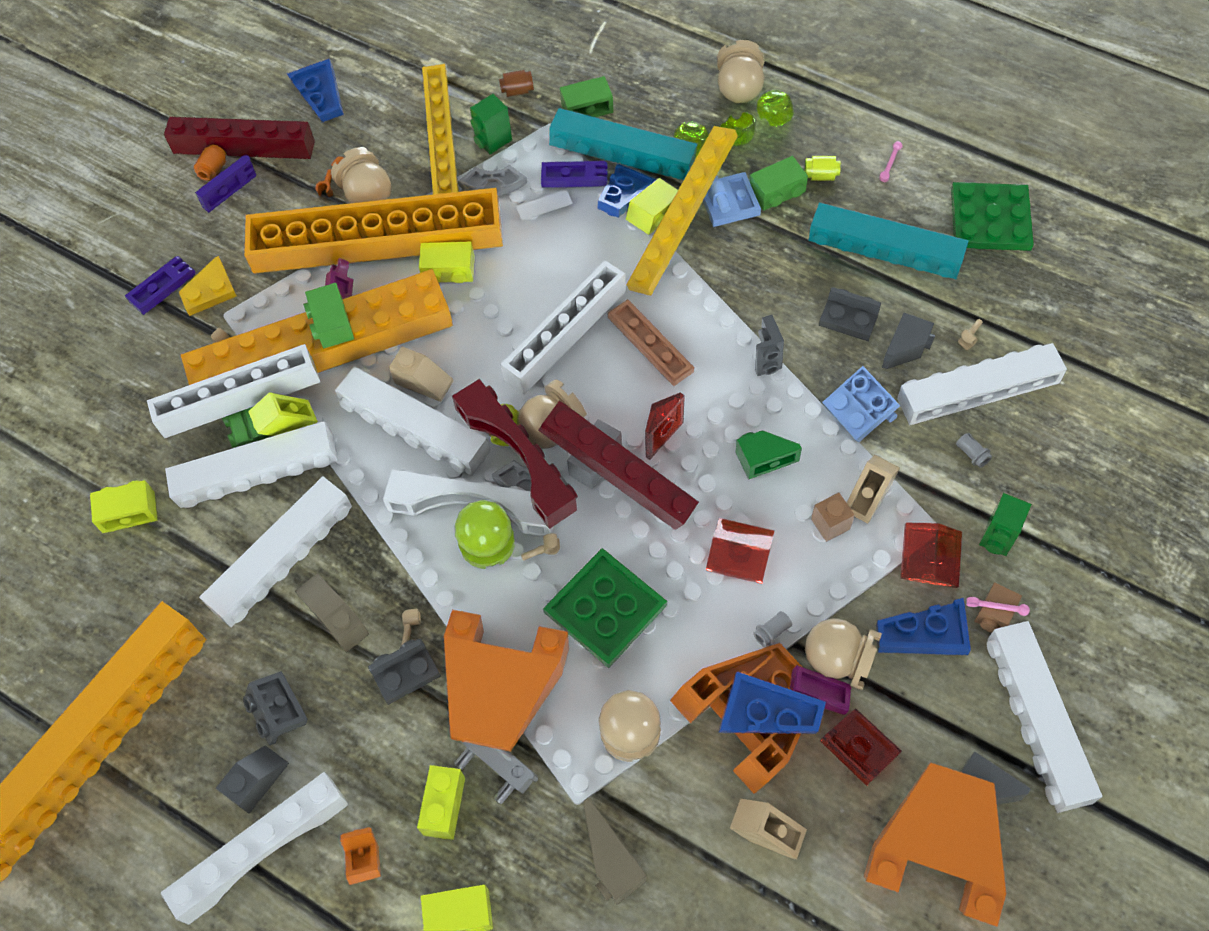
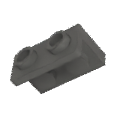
(850, 314)
(770, 350)
(403, 670)
(273, 707)

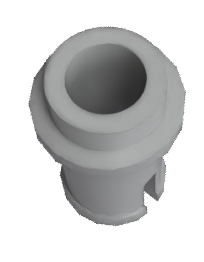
(974, 450)
(772, 629)

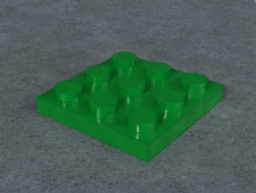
(992, 215)
(605, 607)

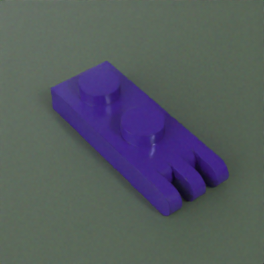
(574, 174)
(226, 183)
(160, 285)

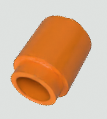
(210, 162)

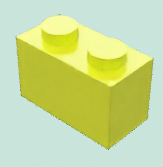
(650, 206)
(448, 260)
(281, 414)
(123, 506)
(441, 802)
(457, 910)

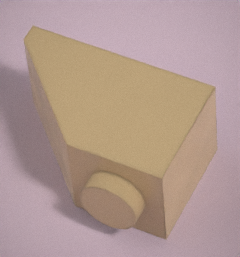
(419, 374)
(872, 487)
(768, 827)

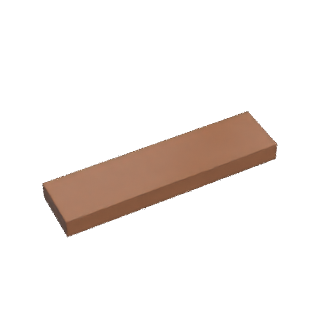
(651, 342)

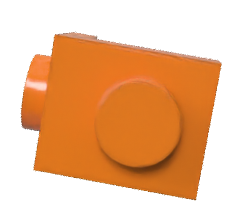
(361, 855)

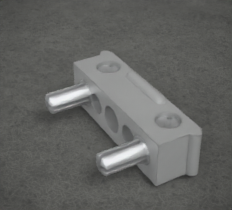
(502, 762)

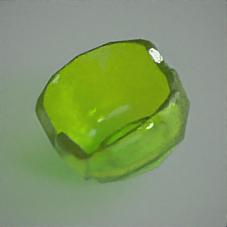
(775, 107)
(744, 126)
(693, 133)

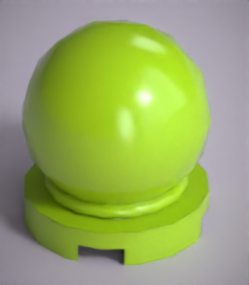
(484, 534)

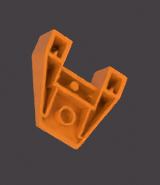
(496, 687)
(712, 688)
(950, 827)

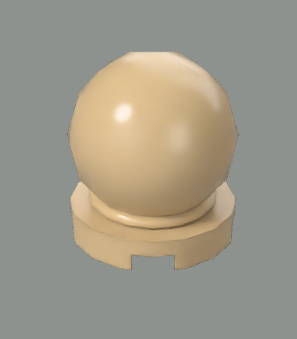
(740, 71)
(361, 176)
(539, 407)
(840, 650)
(629, 725)

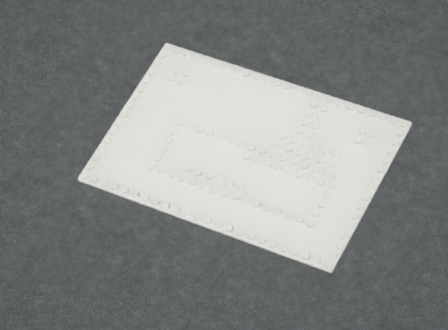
(706, 612)

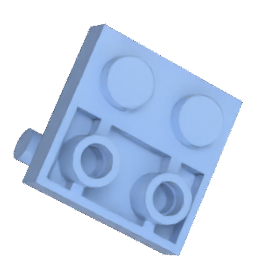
(731, 200)
(861, 404)

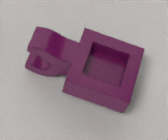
(338, 275)

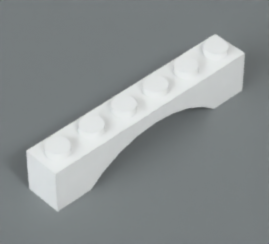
(416, 493)
(214, 876)

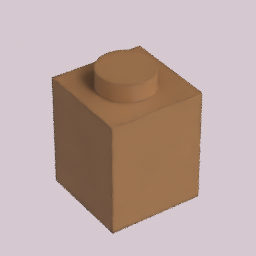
(832, 517)
(996, 618)

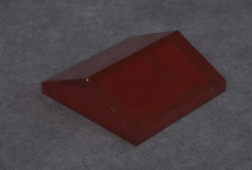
(663, 422)
(740, 550)
(931, 554)
(861, 746)

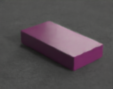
(813, 684)

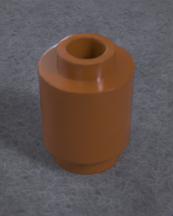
(516, 83)

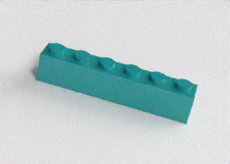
(622, 144)
(888, 240)

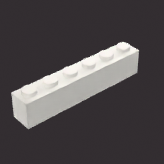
(563, 327)
(981, 383)
(232, 391)
(413, 421)
(251, 465)
(276, 552)
(1043, 718)

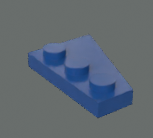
(319, 89)
(622, 188)
(927, 632)
(769, 708)

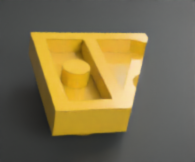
(207, 288)

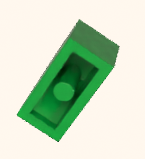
(765, 452)

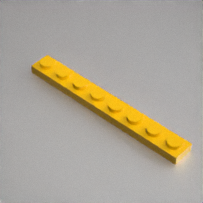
(440, 130)
(682, 211)

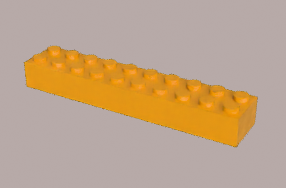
(370, 230)
(377, 319)
(92, 729)

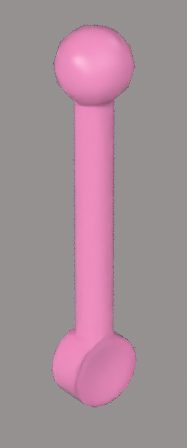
(884, 176)
(975, 602)

